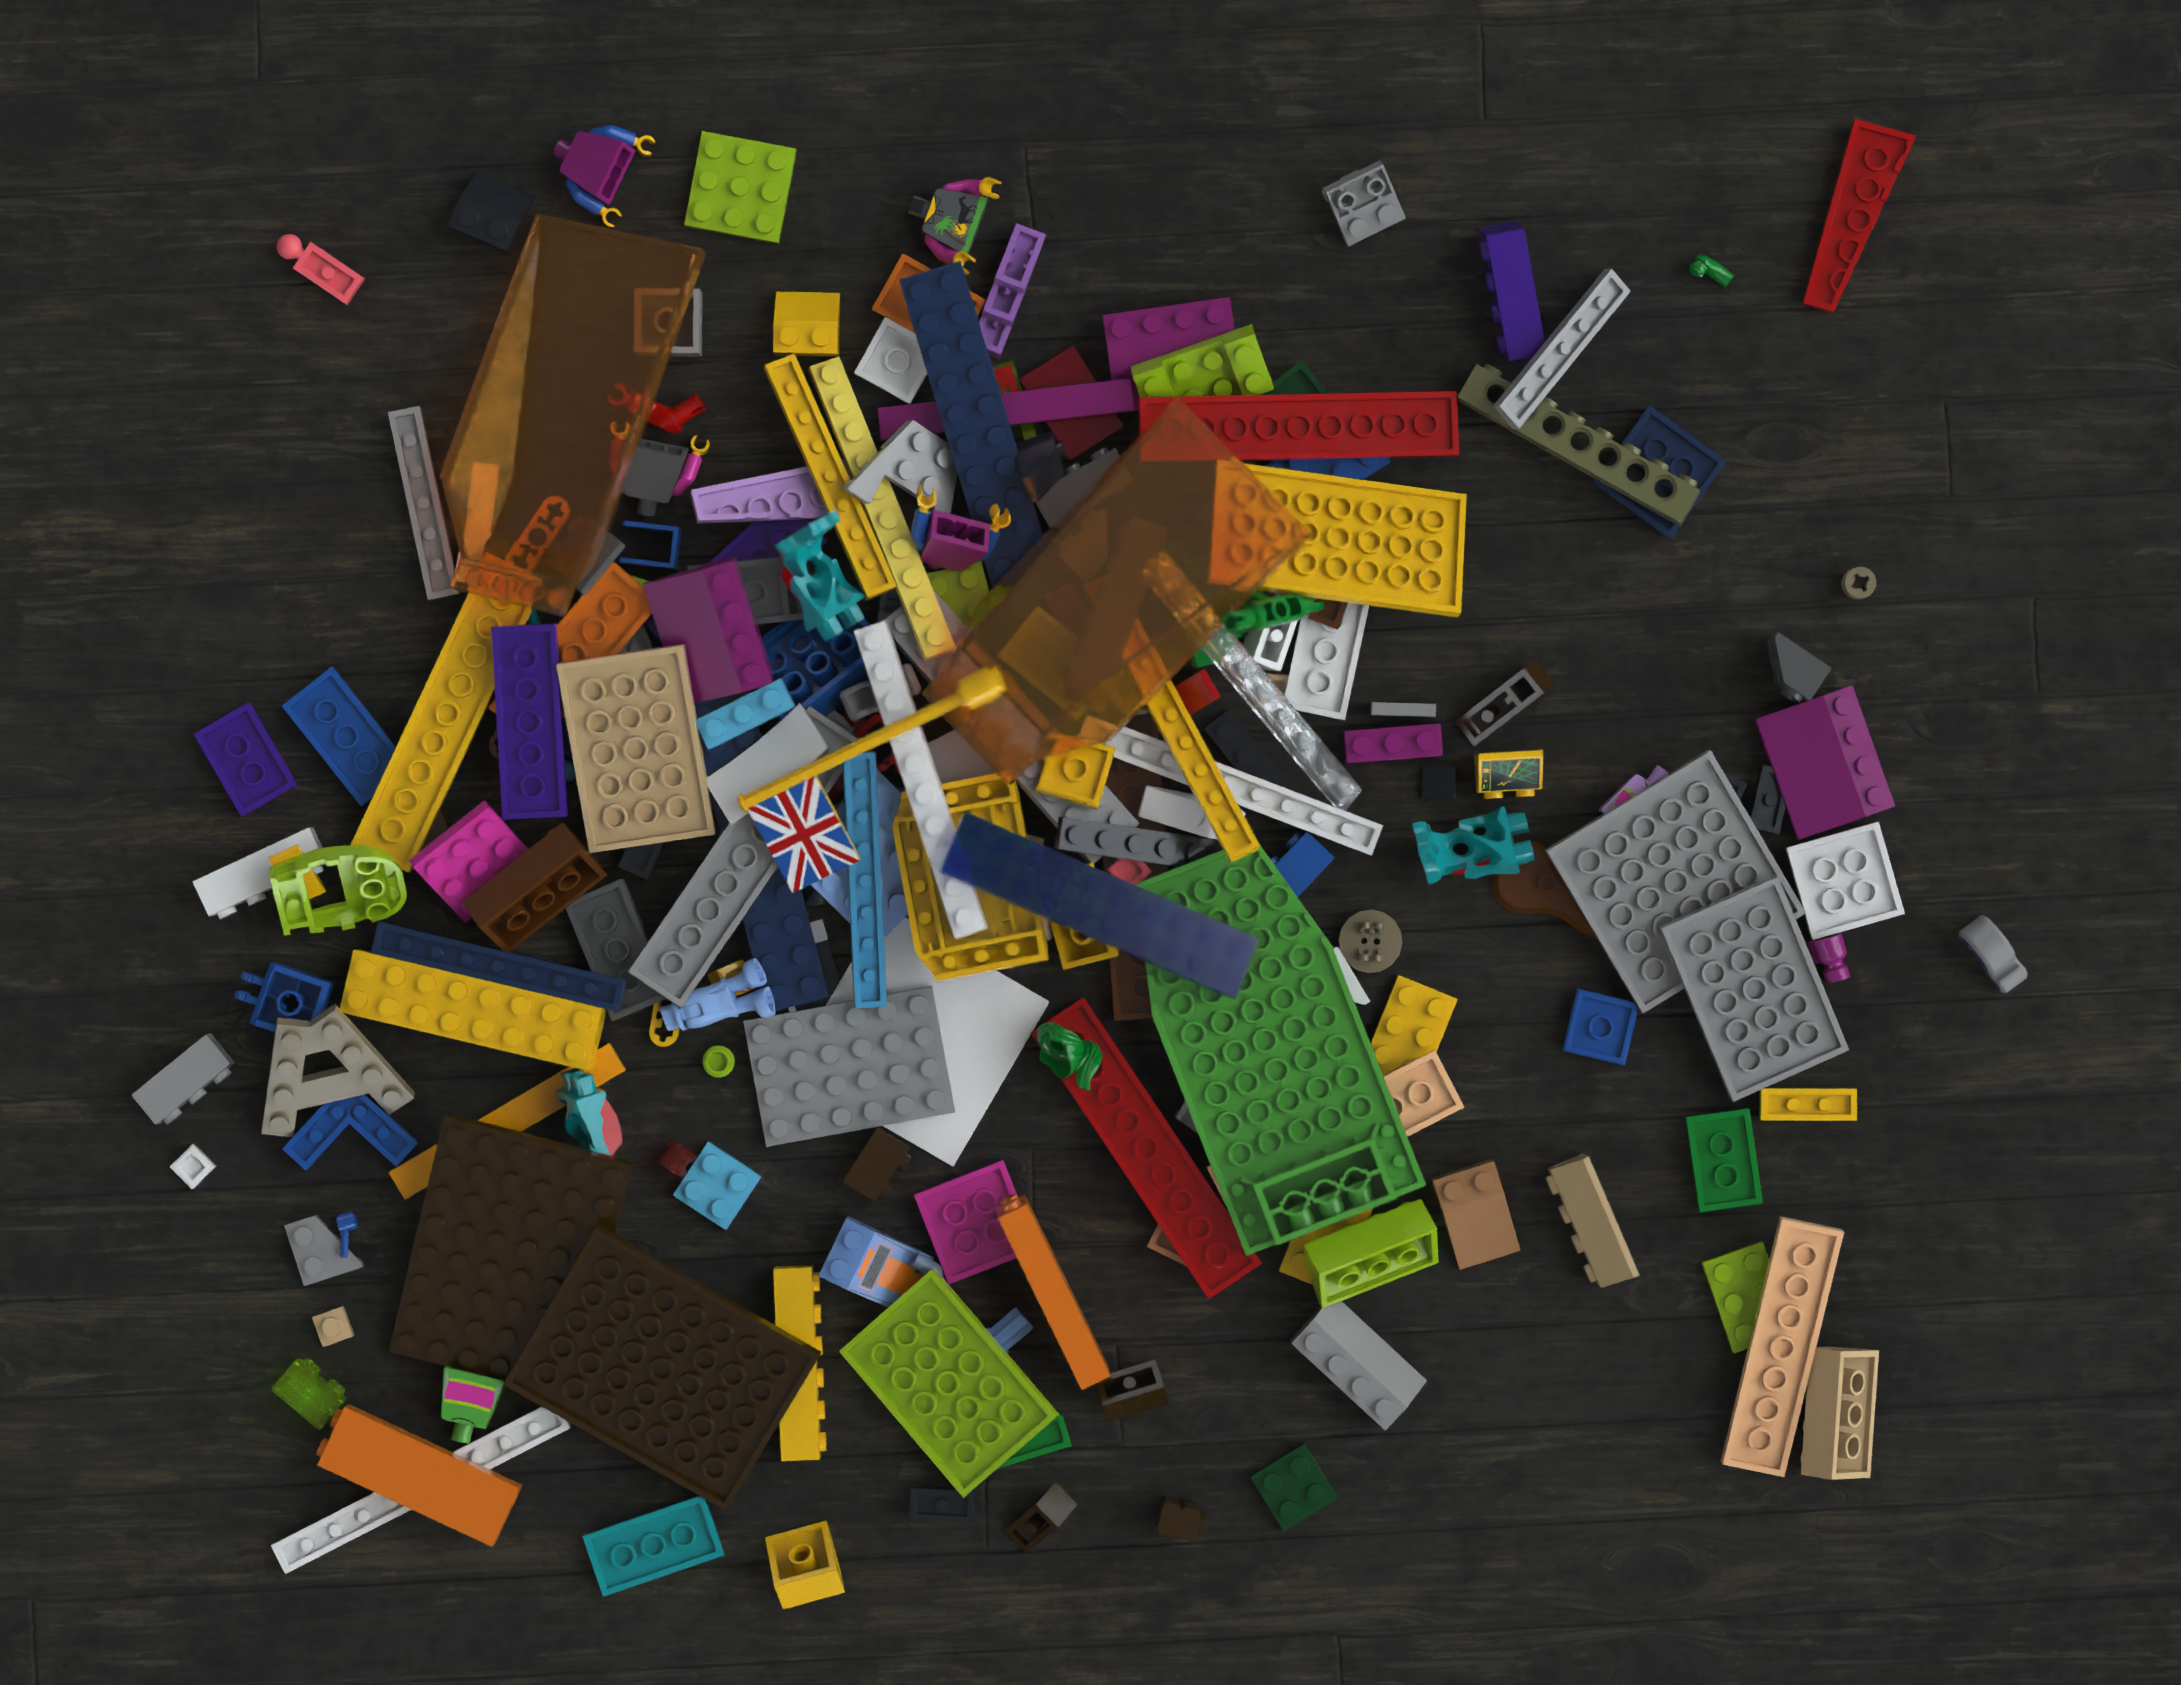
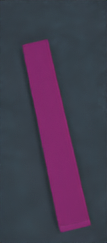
(1026, 406)

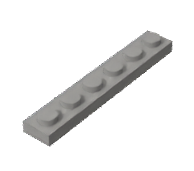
(1561, 348)
(423, 501)

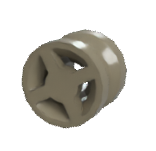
(1853, 586)

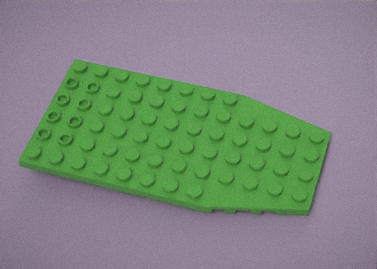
(1283, 1069)

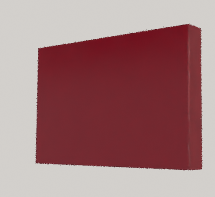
(1077, 433)

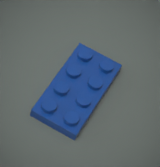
(343, 733)

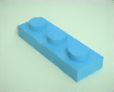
(745, 714)

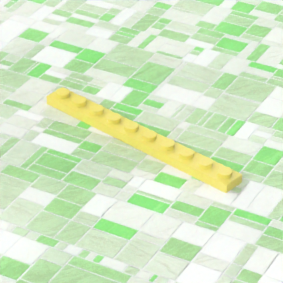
(883, 511)

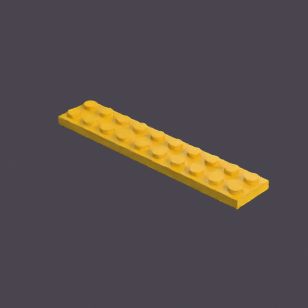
(437, 732)
(1406, 1031)

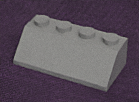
(1359, 1362)

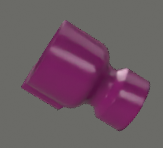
(1830, 952)

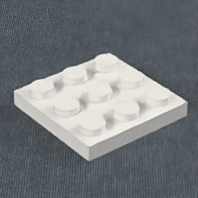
(1844, 880)

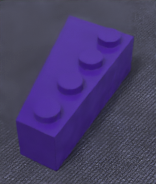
(1512, 289)

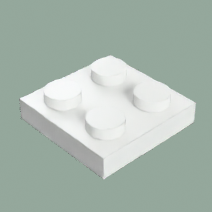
(894, 361)

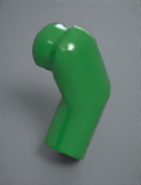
(1704, 264)

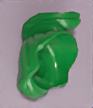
(1068, 1053)

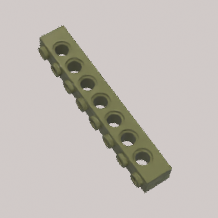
(1673, 508)

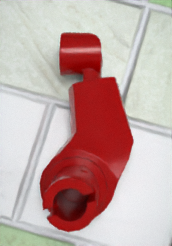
(672, 419)

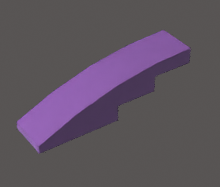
(1009, 287)

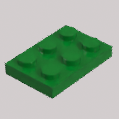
(1723, 1160)

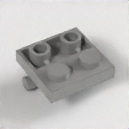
(1363, 202)

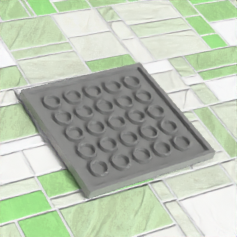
(1659, 860)

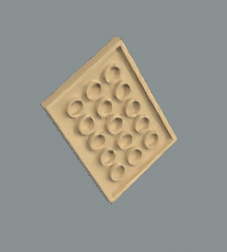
(636, 748)

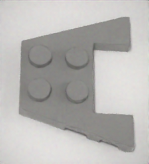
(908, 460)

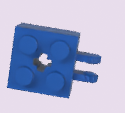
(283, 982)

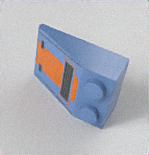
(871, 1263)

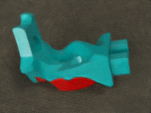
(826, 591)
(1486, 853)
(588, 1113)

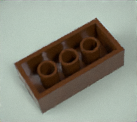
(534, 888)

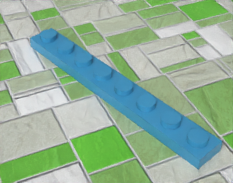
(865, 882)

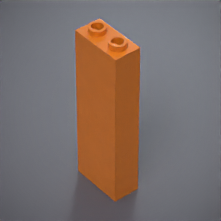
(1052, 1290)
(418, 1474)

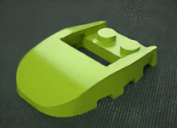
(370, 883)

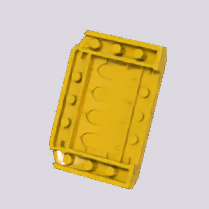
(1013, 933)

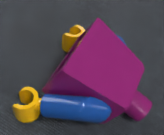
(597, 165)
(951, 539)

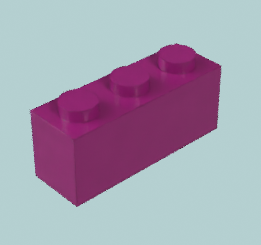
(1392, 743)

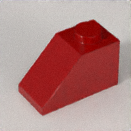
(1197, 692)

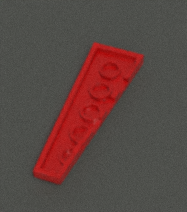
(1861, 188)

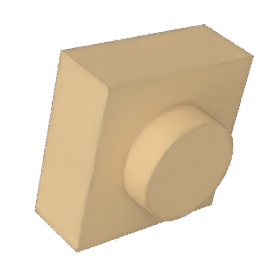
(333, 1326)

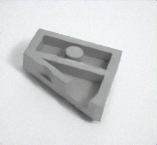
(318, 1251)

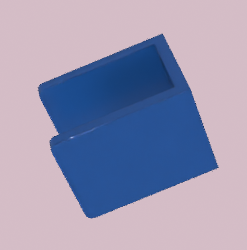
(659, 528)

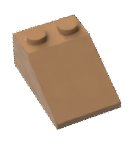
(1475, 1214)

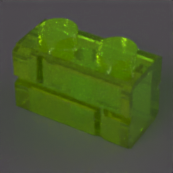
(309, 1392)

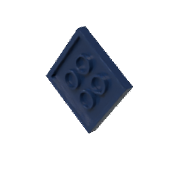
(1675, 447)

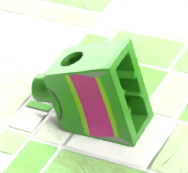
(469, 1401)

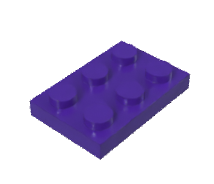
(246, 759)

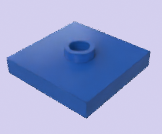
(1600, 1027)

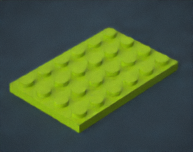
(948, 1382)

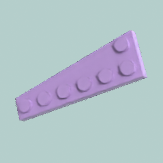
(761, 498)

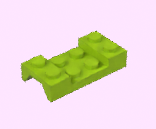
(1214, 367)

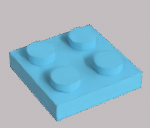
(717, 1185)

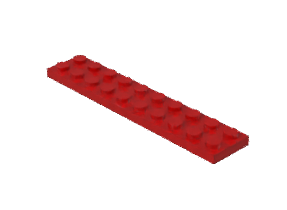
(1324, 424)
(1156, 1160)

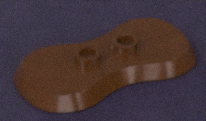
(1538, 890)

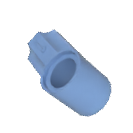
(1010, 1328)

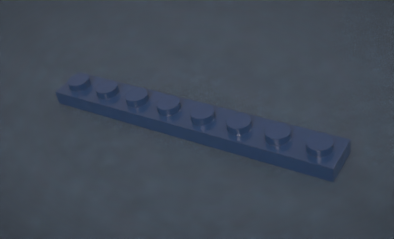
(499, 966)

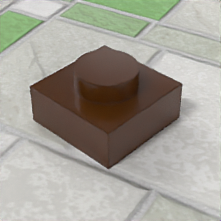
(1330, 614)

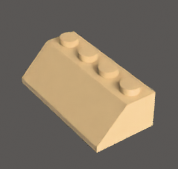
(1592, 1221)
(1840, 1413)

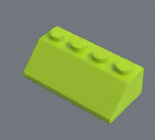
(1371, 1252)

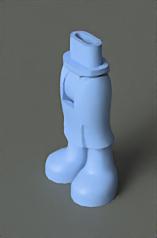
(719, 1000)

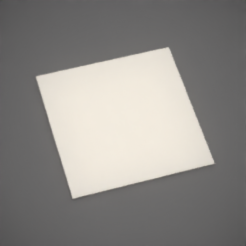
(982, 1033)

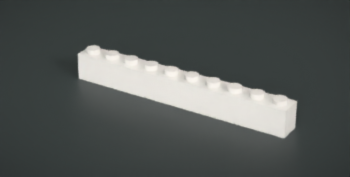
(918, 774)

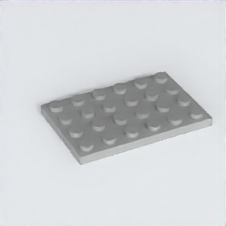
(1754, 988)
(849, 1067)

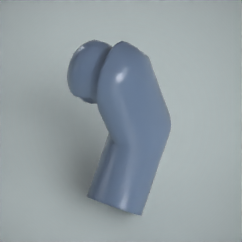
(925, 1264)

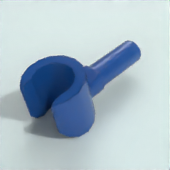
(346, 1222)

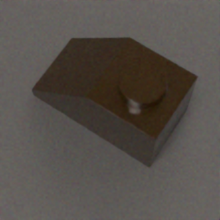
(1041, 1517)

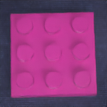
(468, 856)
(965, 1221)

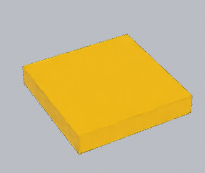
(1077, 775)

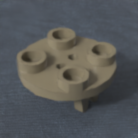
(1372, 926)

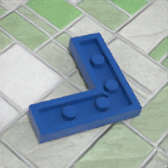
(364, 1117)

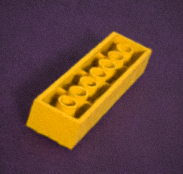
(472, 1010)

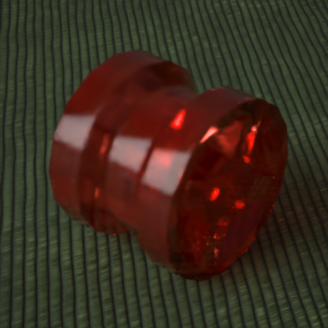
(677, 1158)

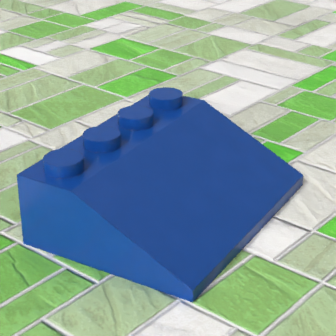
(815, 668)

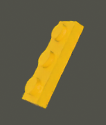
(1808, 1104)

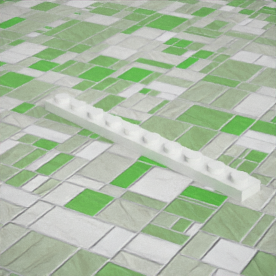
(1256, 794)
(376, 1509)

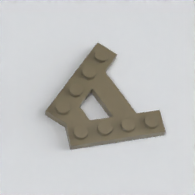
(363, 1070)

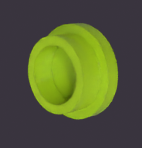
(718, 1061)

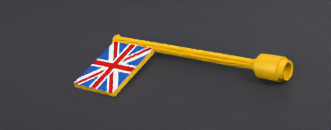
(797, 813)

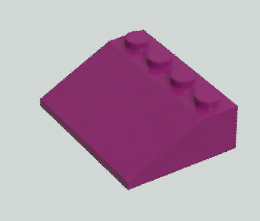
(1153, 332)
(716, 624)
(1824, 762)

